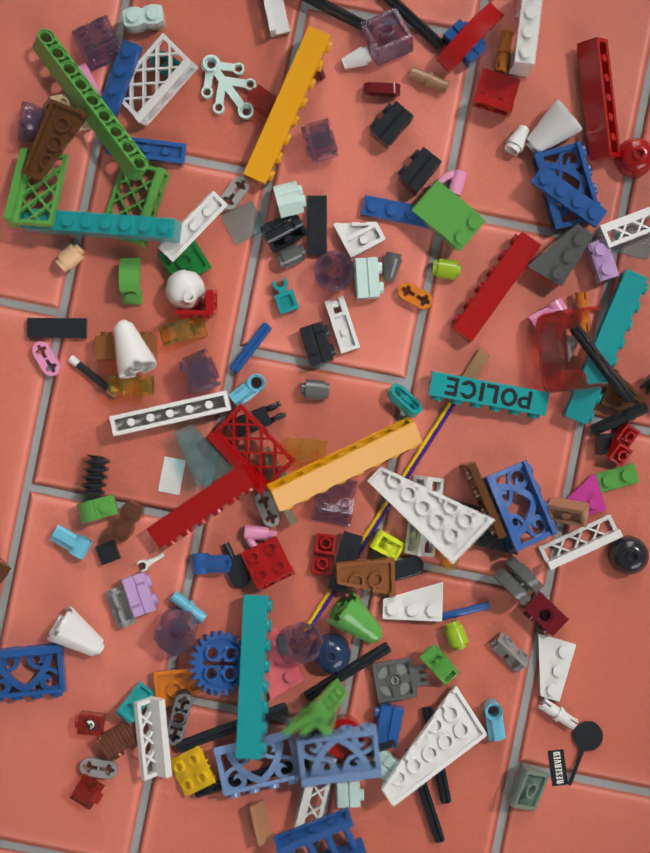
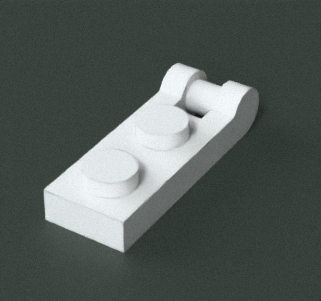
(342, 325)

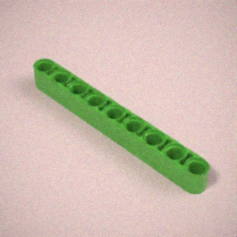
(88, 100)

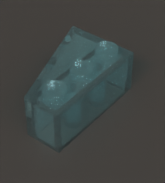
(201, 456)

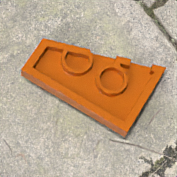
(170, 681)

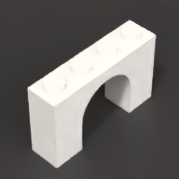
(525, 47)

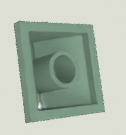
(527, 787)

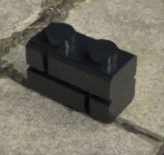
(391, 124)
(419, 170)
(283, 232)
(317, 344)

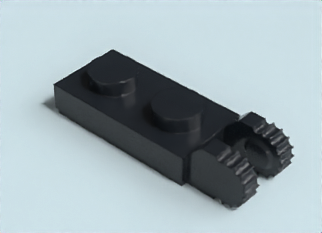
(262, 415)

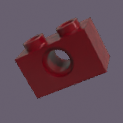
(555, 618)

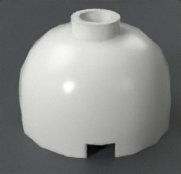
(185, 290)

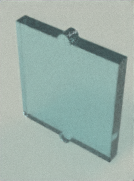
(243, 222)
(636, 247)

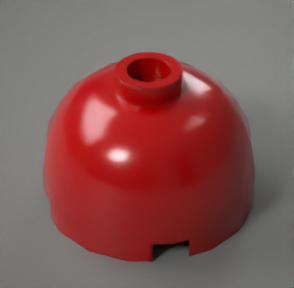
(634, 158)

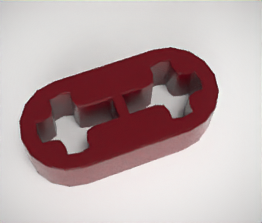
(381, 89)

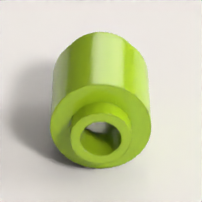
(446, 269)
(456, 635)

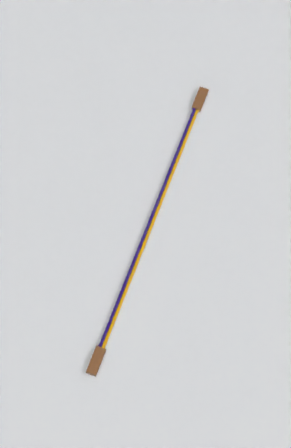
(471, 372)

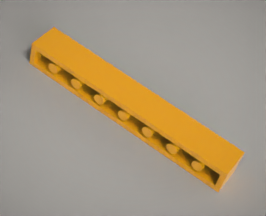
(288, 105)
(344, 464)

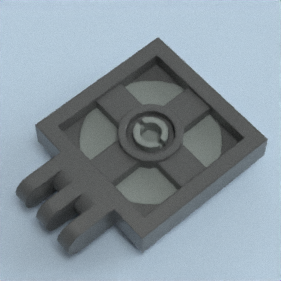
(398, 679)

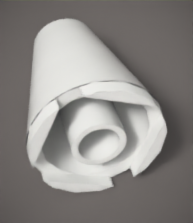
(553, 128)
(131, 351)
(76, 634)

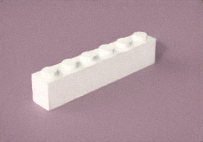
(170, 413)

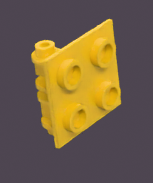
(192, 771)

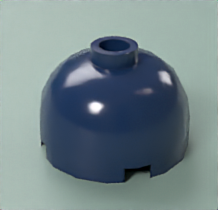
(333, 654)

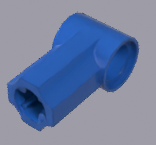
(204, 563)

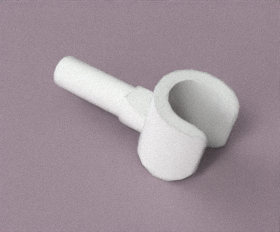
(148, 562)

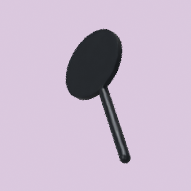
(587, 737)

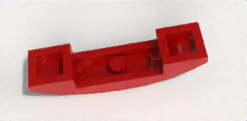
(469, 37)

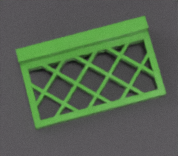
(19, 191)
(151, 202)
(321, 707)

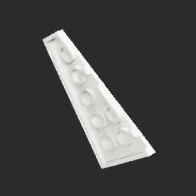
(440, 519)
(442, 740)

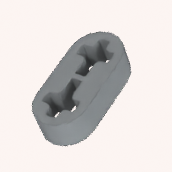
(238, 197)
(263, 511)
(98, 772)

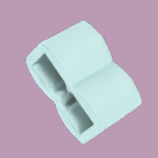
(146, 18)
(289, 199)

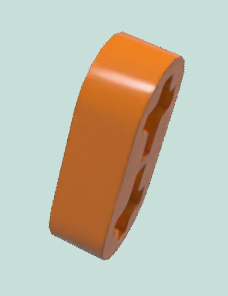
(413, 300)

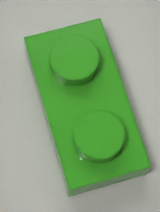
(617, 477)

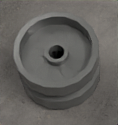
(518, 580)

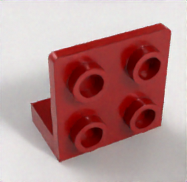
(496, 92)
(208, 300)
(267, 563)

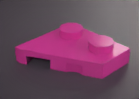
(589, 492)

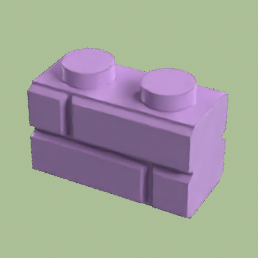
(601, 261)
(140, 594)

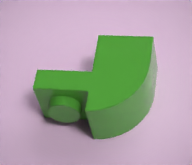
(130, 280)
(97, 508)
(439, 664)

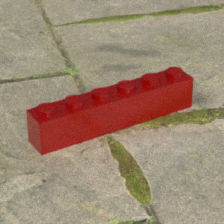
(598, 99)
(495, 287)
(202, 505)

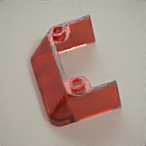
(553, 351)

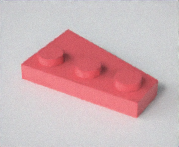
(282, 675)

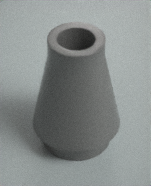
(391, 265)

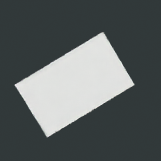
(171, 475)

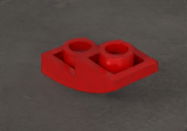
(623, 439)
(323, 554)

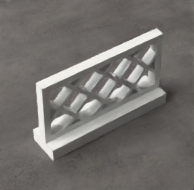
(168, 88)

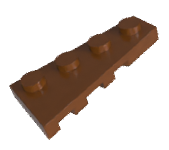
(54, 135)
(482, 497)

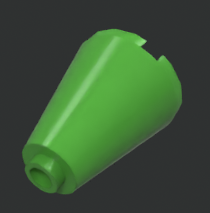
(354, 618)

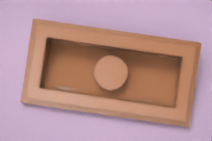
(568, 511)
(260, 822)

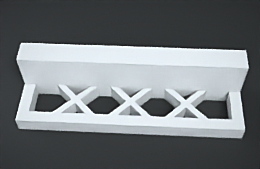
(276, 17)
(622, 223)
(194, 224)
(416, 540)
(582, 549)
(156, 735)
(306, 794)

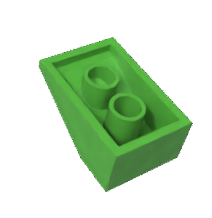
(448, 216)

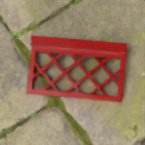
(236, 457)

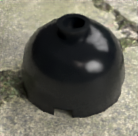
(628, 555)

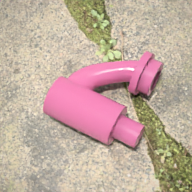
(457, 181)
(257, 533)

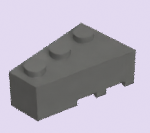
(563, 254)

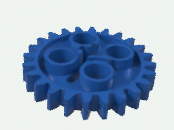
(217, 682)

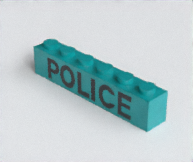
(487, 393)

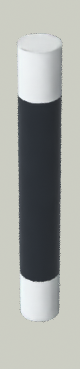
(89, 373)

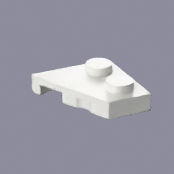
(359, 236)

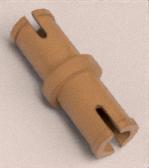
(429, 79)

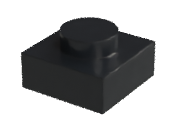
(603, 442)
(108, 552)

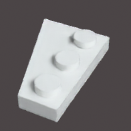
(416, 605)
(554, 663)

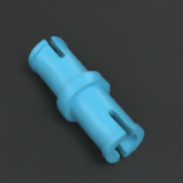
(183, 603)

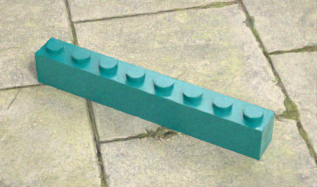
(109, 226)
(608, 341)
(253, 677)

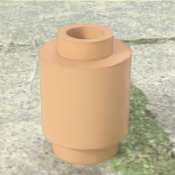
(70, 257)

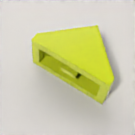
(387, 544)

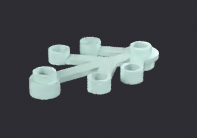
(226, 84)

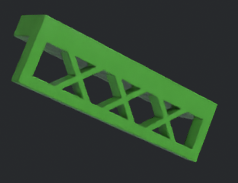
(325, 727)

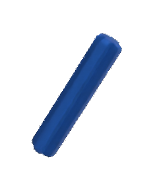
(250, 347)

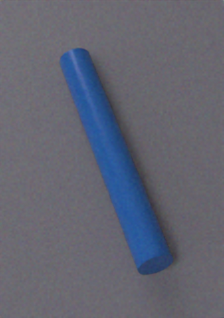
(465, 610)

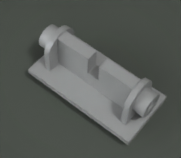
(120, 607)
(505, 645)

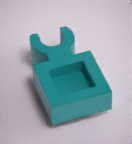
(285, 299)

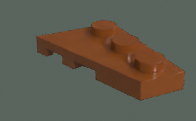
(368, 574)

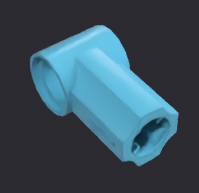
(246, 390)
(75, 543)
(494, 721)

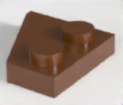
(613, 401)

